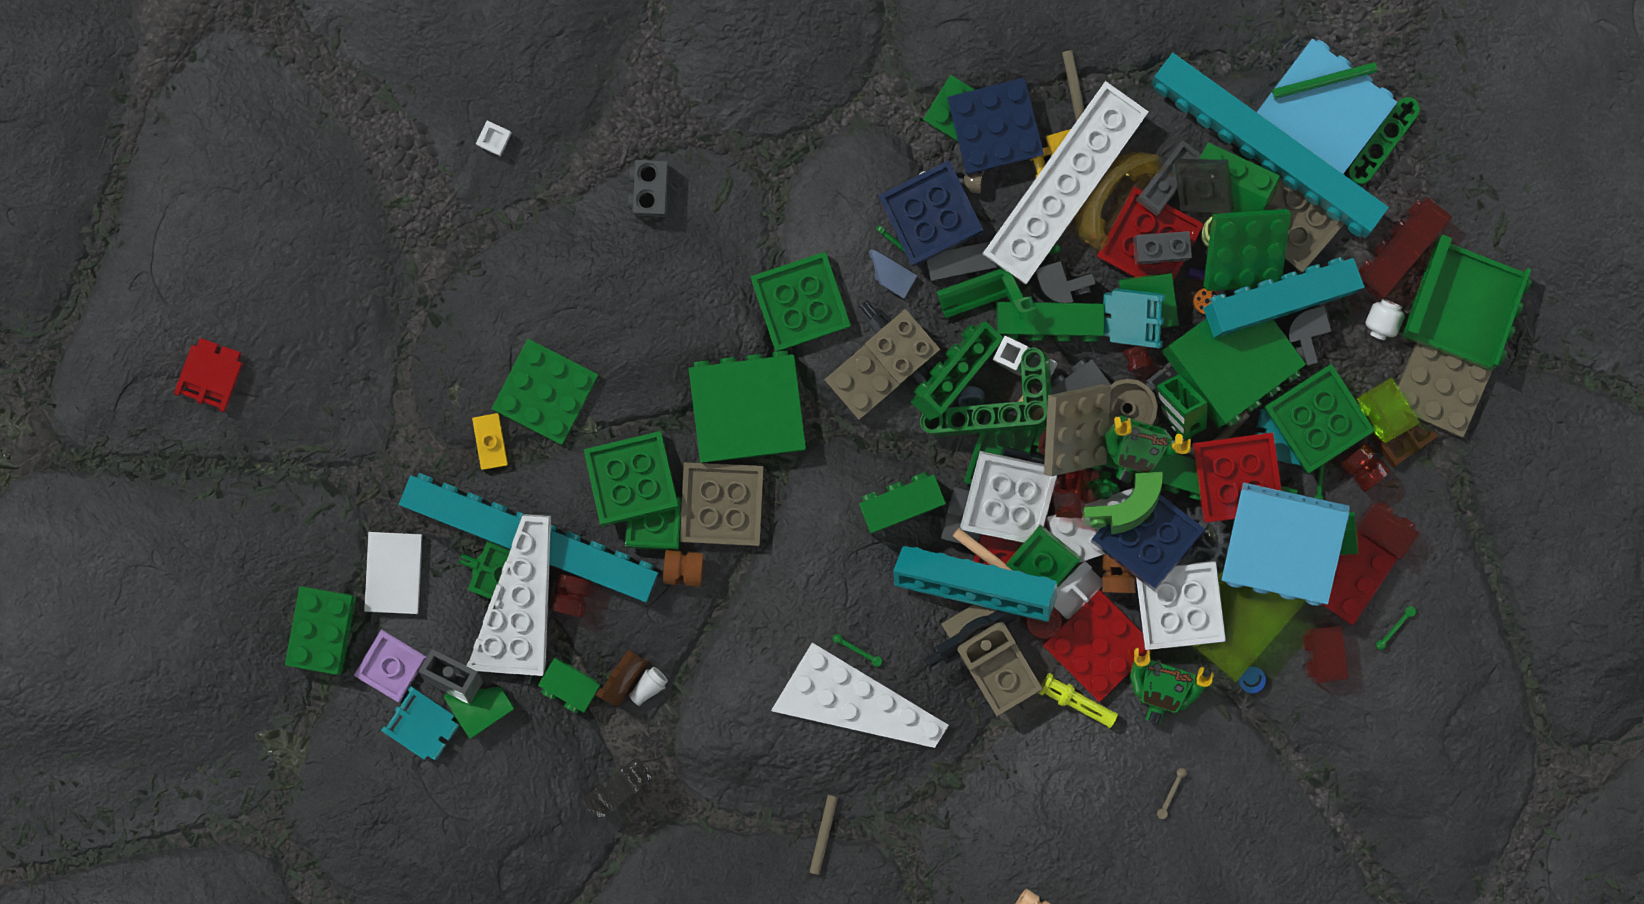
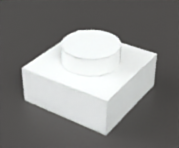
(493, 138)

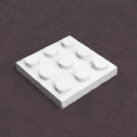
(1007, 497)
(1183, 608)

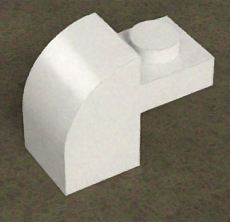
(1010, 355)

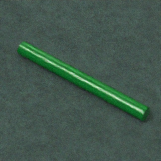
(1324, 80)

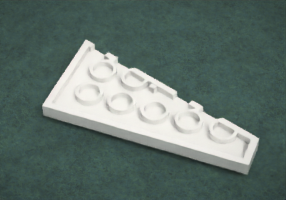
(516, 619)
(842, 696)

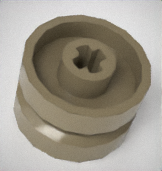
(1135, 395)

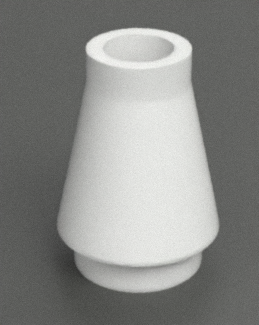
(649, 685)

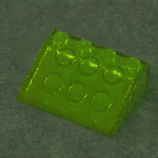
(1249, 626)

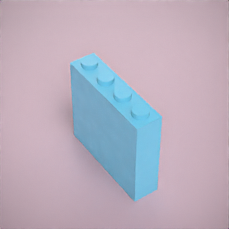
(1332, 118)
(1285, 544)

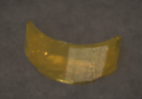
(1088, 218)

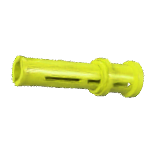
(1067, 696)

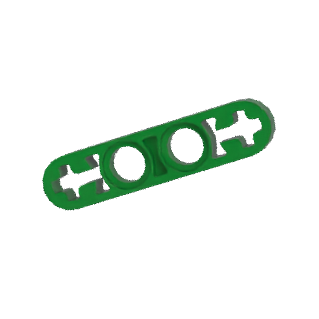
(1380, 139)

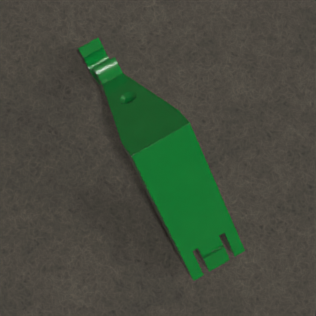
(983, 291)

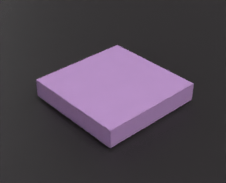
(390, 666)

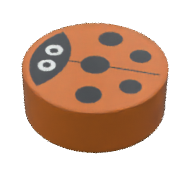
(1202, 299)

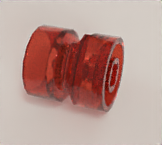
(1357, 460)
(570, 595)
(1042, 628)

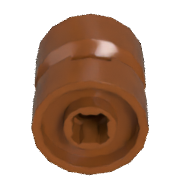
(683, 568)
(1117, 583)

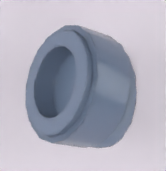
(971, 396)

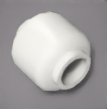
(1385, 319)

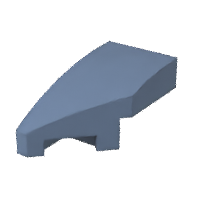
(892, 275)

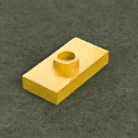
(490, 441)

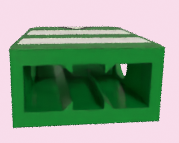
(1187, 413)

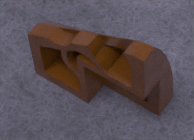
(1403, 445)
(622, 678)

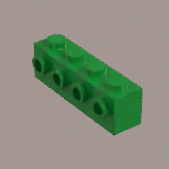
(957, 370)

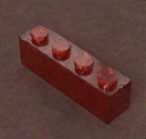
(1403, 248)

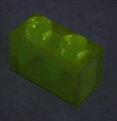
(1387, 410)

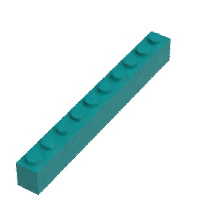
(1268, 145)
(500, 527)

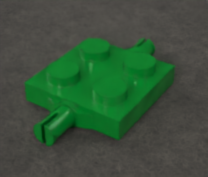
(486, 568)

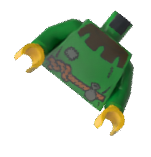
(1141, 446)
(1165, 686)

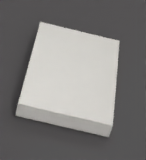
(393, 572)

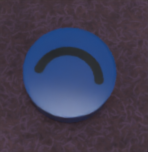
(1252, 680)

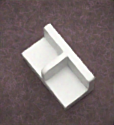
(1076, 589)

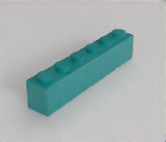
(1283, 297)
(975, 583)

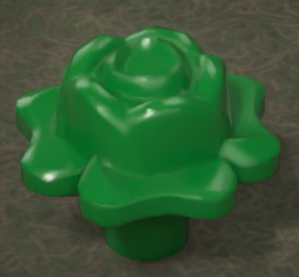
(1103, 486)

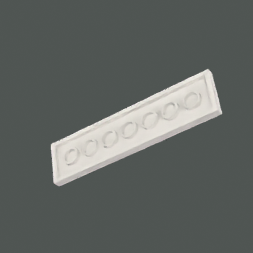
(1065, 183)

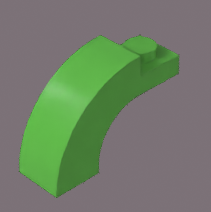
(1131, 511)

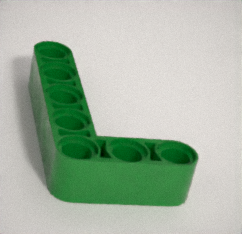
(1000, 411)

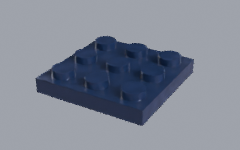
(995, 126)
(931, 213)
(1154, 545)

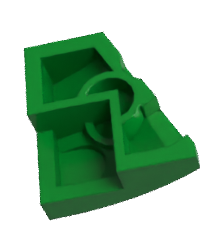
(484, 710)

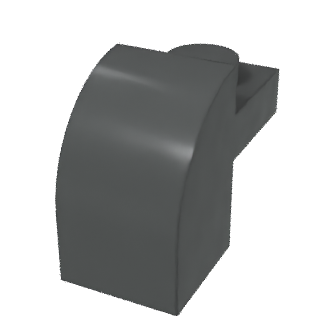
(1056, 288)
(1303, 328)

